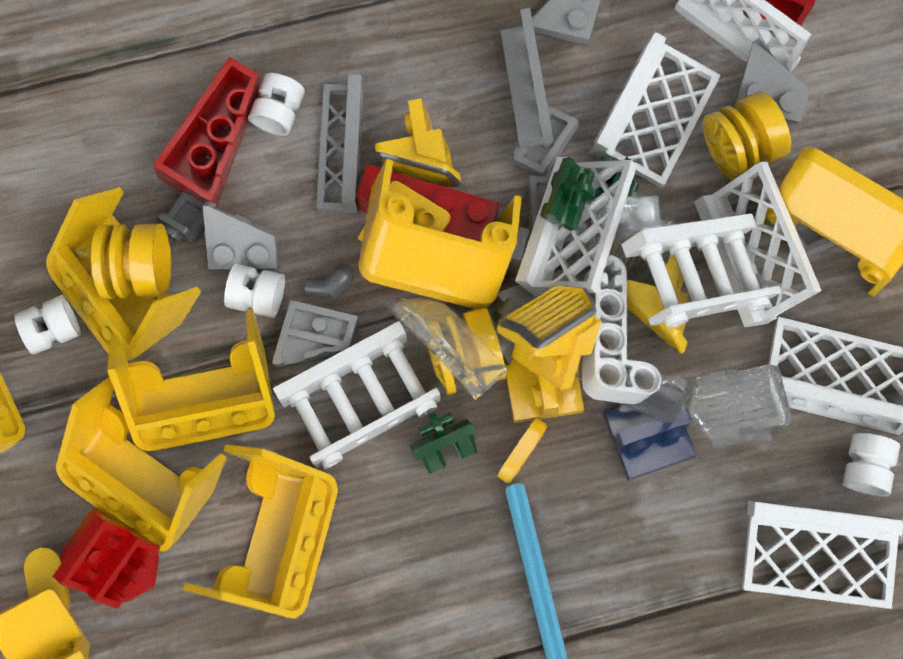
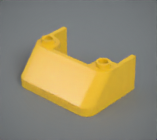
(847, 212)
(431, 260)
(134, 319)
(198, 404)
(126, 480)
(285, 537)

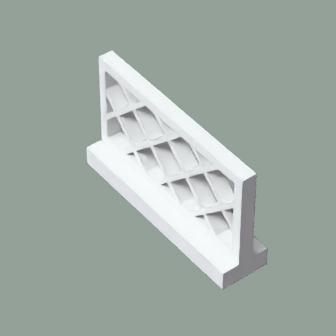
(729, 27)
(635, 90)
(718, 206)
(547, 239)
(839, 403)
(825, 522)

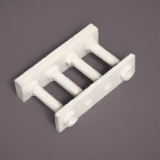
(705, 236)
(328, 376)

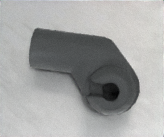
(333, 285)

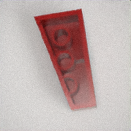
(209, 138)
(467, 211)

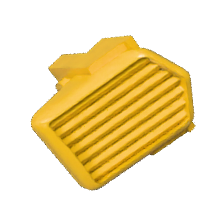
(645, 302)

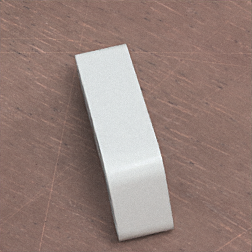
(613, 330)

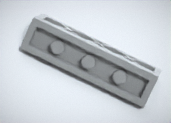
(526, 83)
(351, 144)

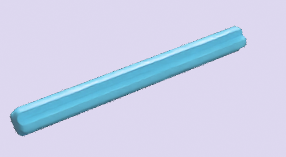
(535, 572)

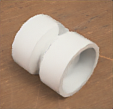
(276, 104)
(253, 290)
(58, 318)
(871, 464)

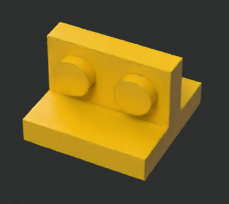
(536, 397)

